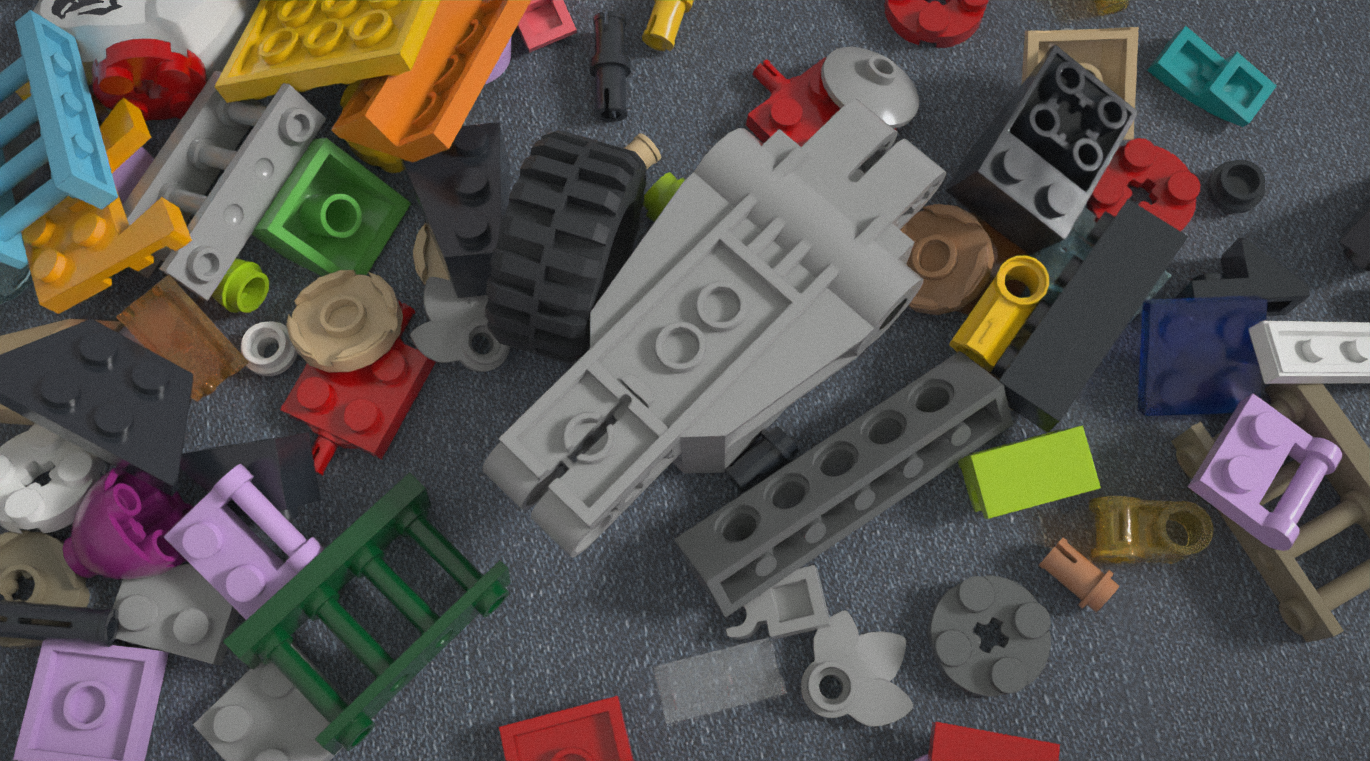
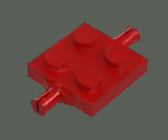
(795, 105)
(362, 405)

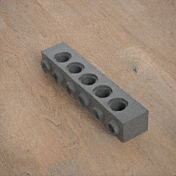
(844, 482)

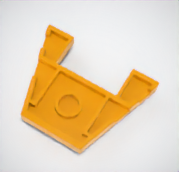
(81, 246)

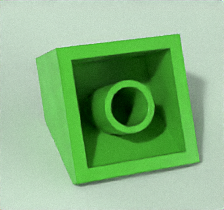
(331, 213)

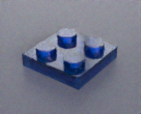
(1198, 354)

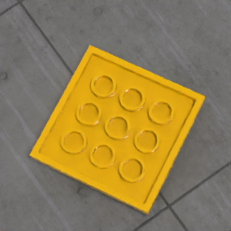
(324, 44)

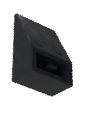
(1044, 153)

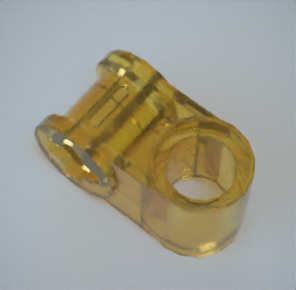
(1136, 530)

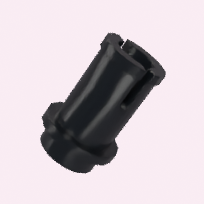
(762, 459)

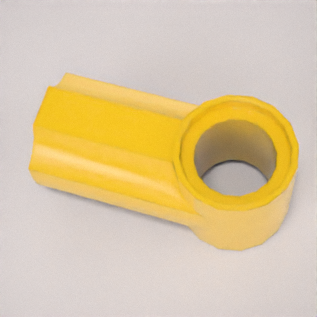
(1000, 314)

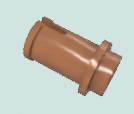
(1079, 575)

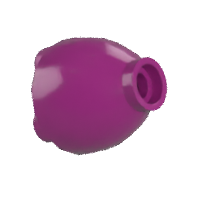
(123, 529)

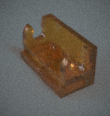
(180, 331)

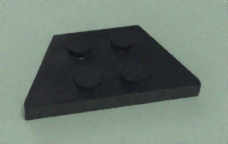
(104, 398)

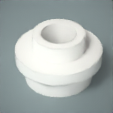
(258, 338)

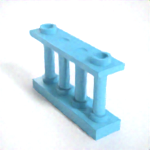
(67, 139)

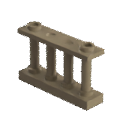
(1301, 605)

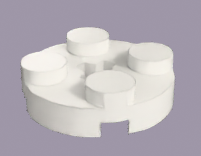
(54, 504)

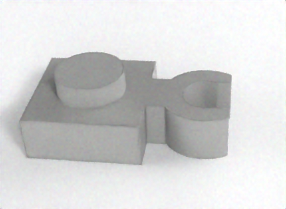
(787, 607)

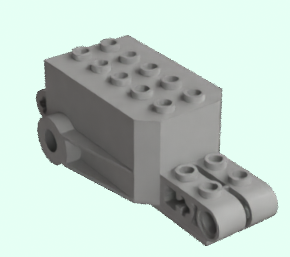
(722, 317)

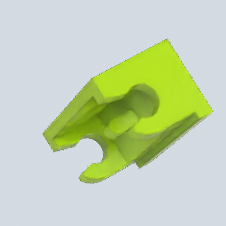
(1029, 472)

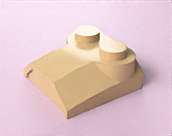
(1103, 52)

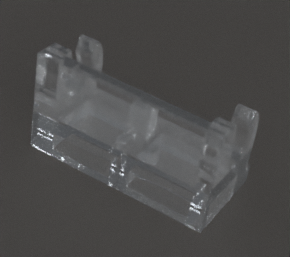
(719, 681)

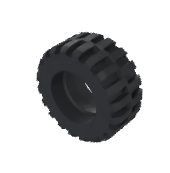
(562, 243)

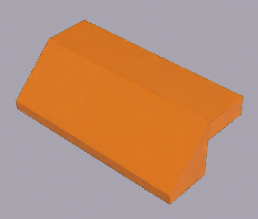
(426, 106)

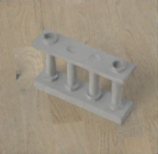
(251, 179)

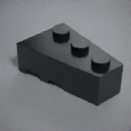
(463, 202)

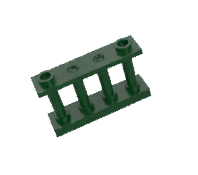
(314, 595)

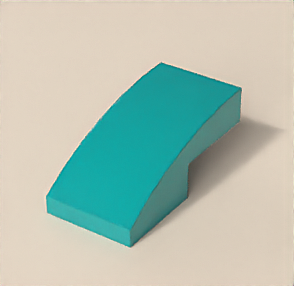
(1218, 85)

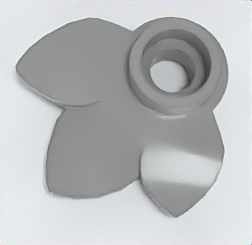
(453, 326)
(863, 668)

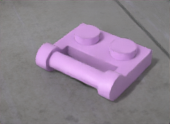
(1246, 463)
(231, 553)

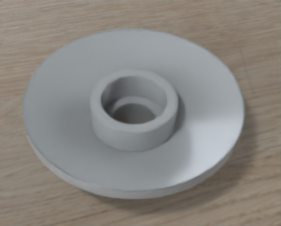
(872, 80)

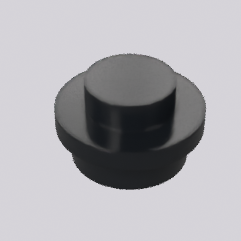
(1237, 186)

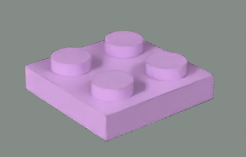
(91, 703)

